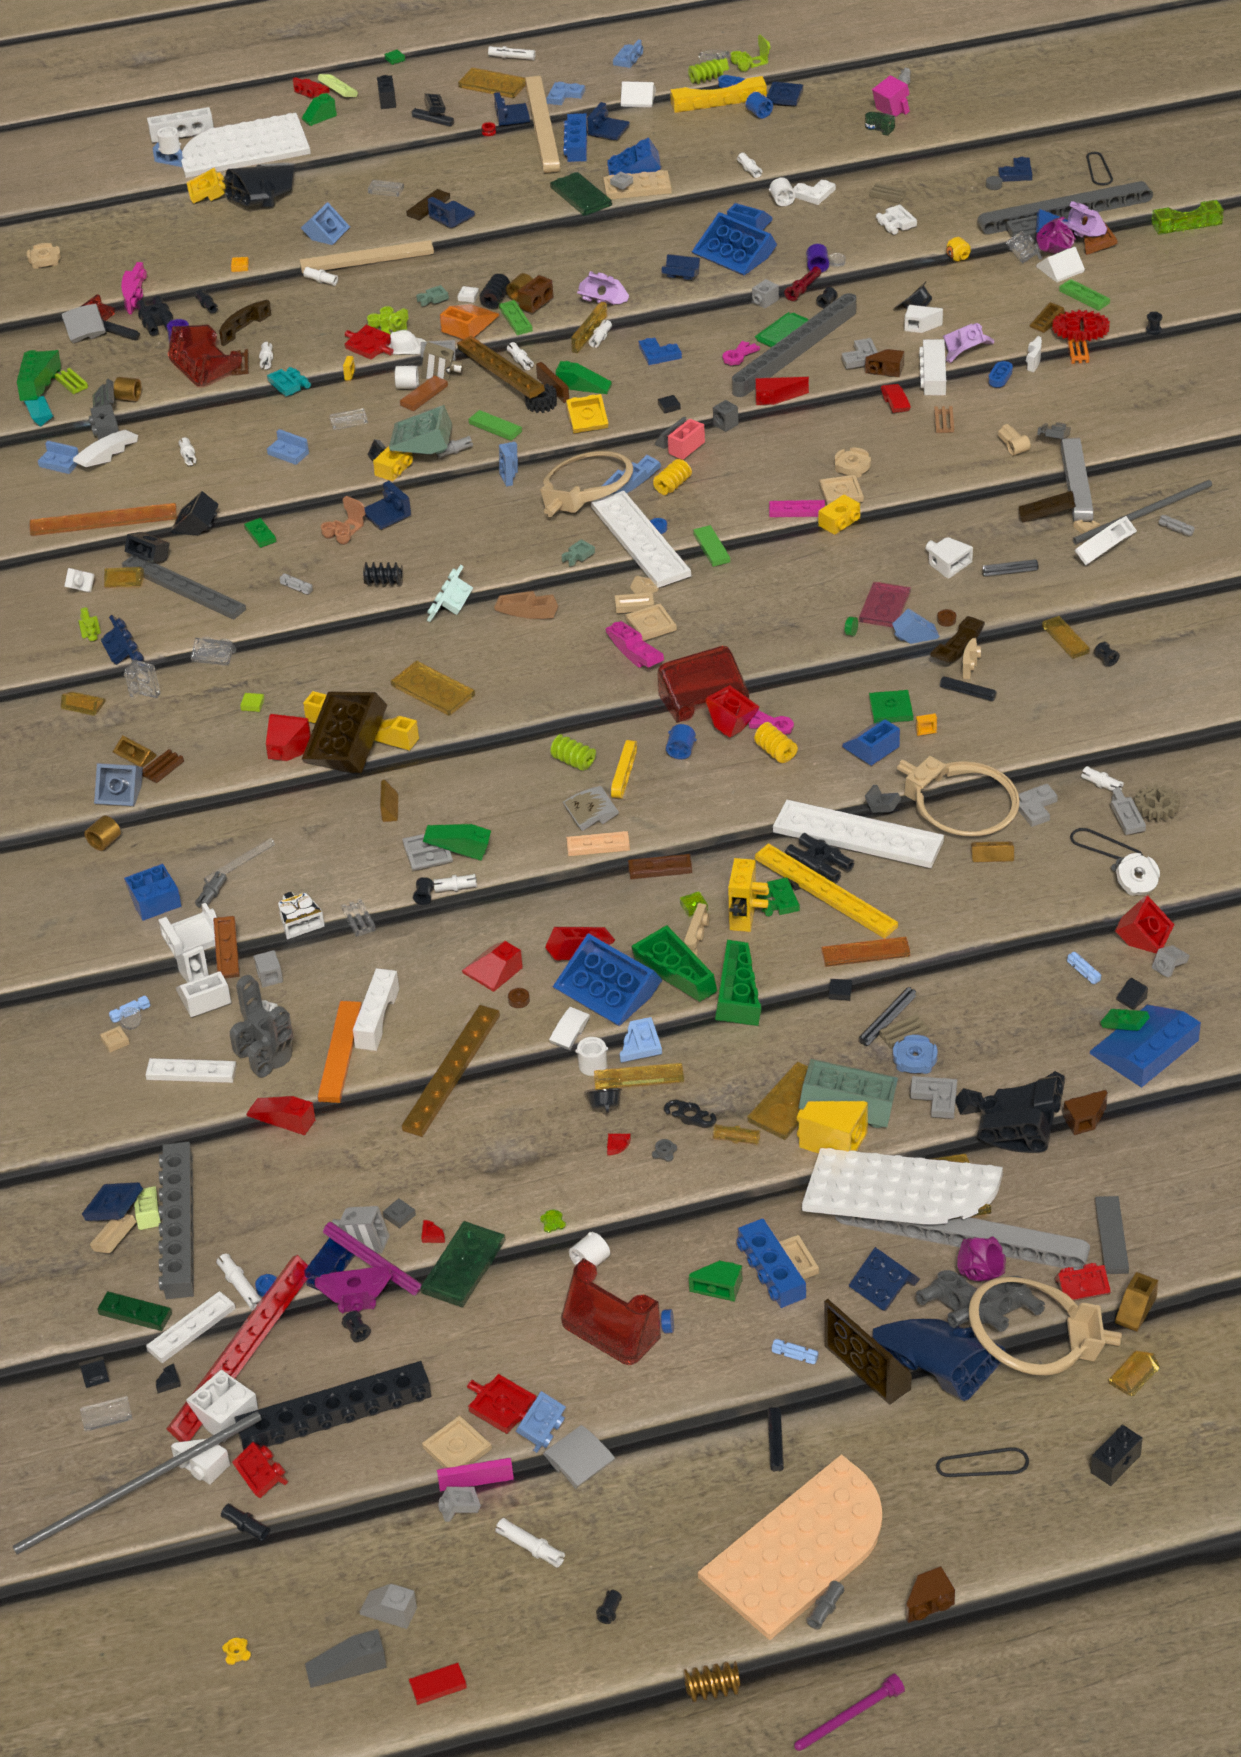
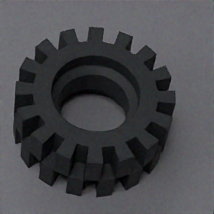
(544, 401)

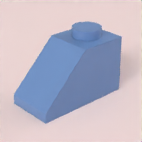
(170, 159)
(914, 628)

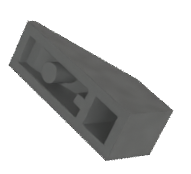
(348, 1659)

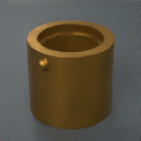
(513, 287)
(127, 388)
(102, 833)

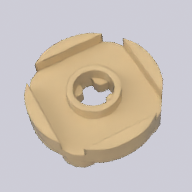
(43, 255)
(845, 464)

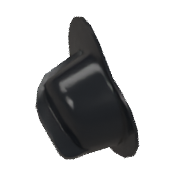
(920, 297)
(604, 1098)

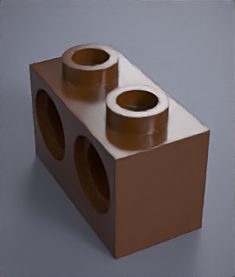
(535, 294)

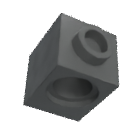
(725, 415)

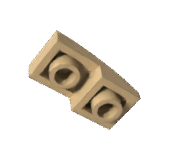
(970, 657)

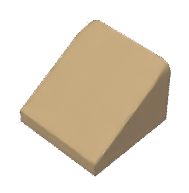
(643, 585)

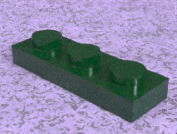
(134, 1311)

